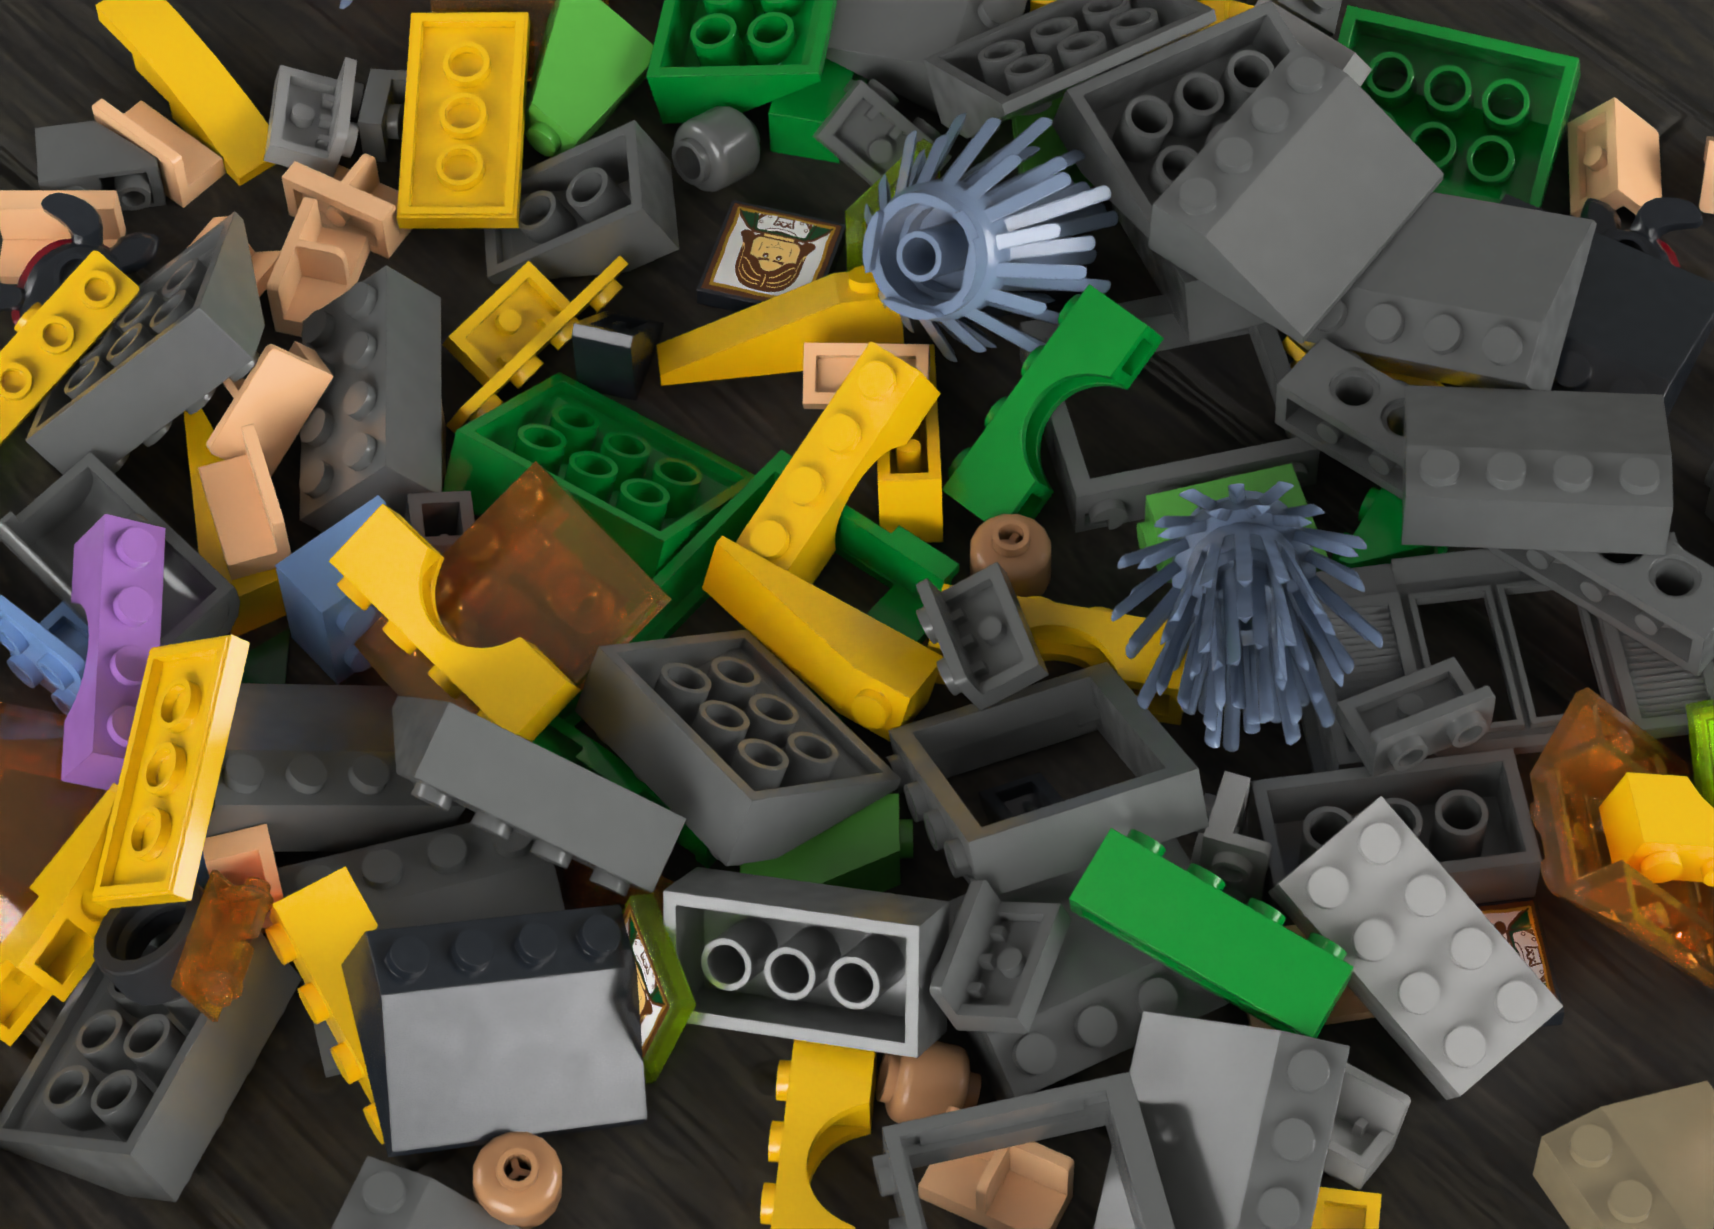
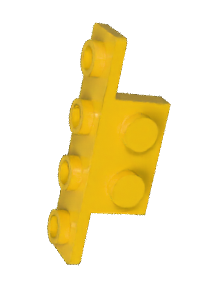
(514, 326)
(58, 335)

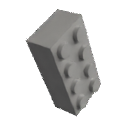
(1417, 949)

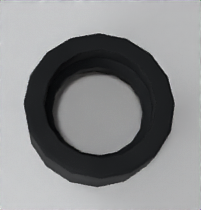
(125, 936)

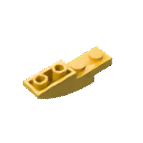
(56, 936)

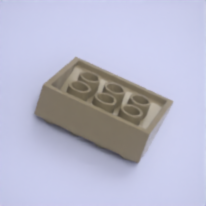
(1635, 1163)

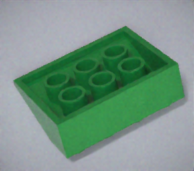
(736, 53)
(1469, 101)
(622, 467)

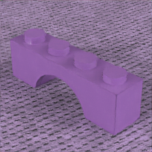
(121, 590)

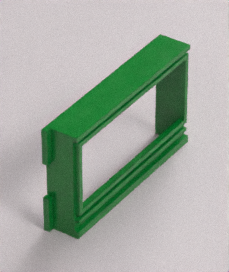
(891, 558)

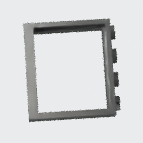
(1122, 495)
(1064, 836)
(1021, 1121)

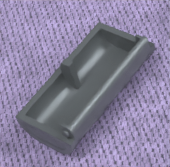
(43, 535)

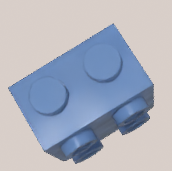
(46, 651)

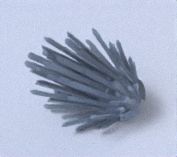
(964, 243)
(1240, 605)

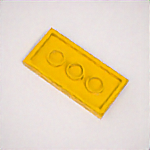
(464, 120)
(170, 773)

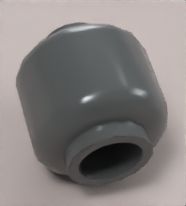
(716, 149)

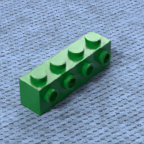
(1211, 936)

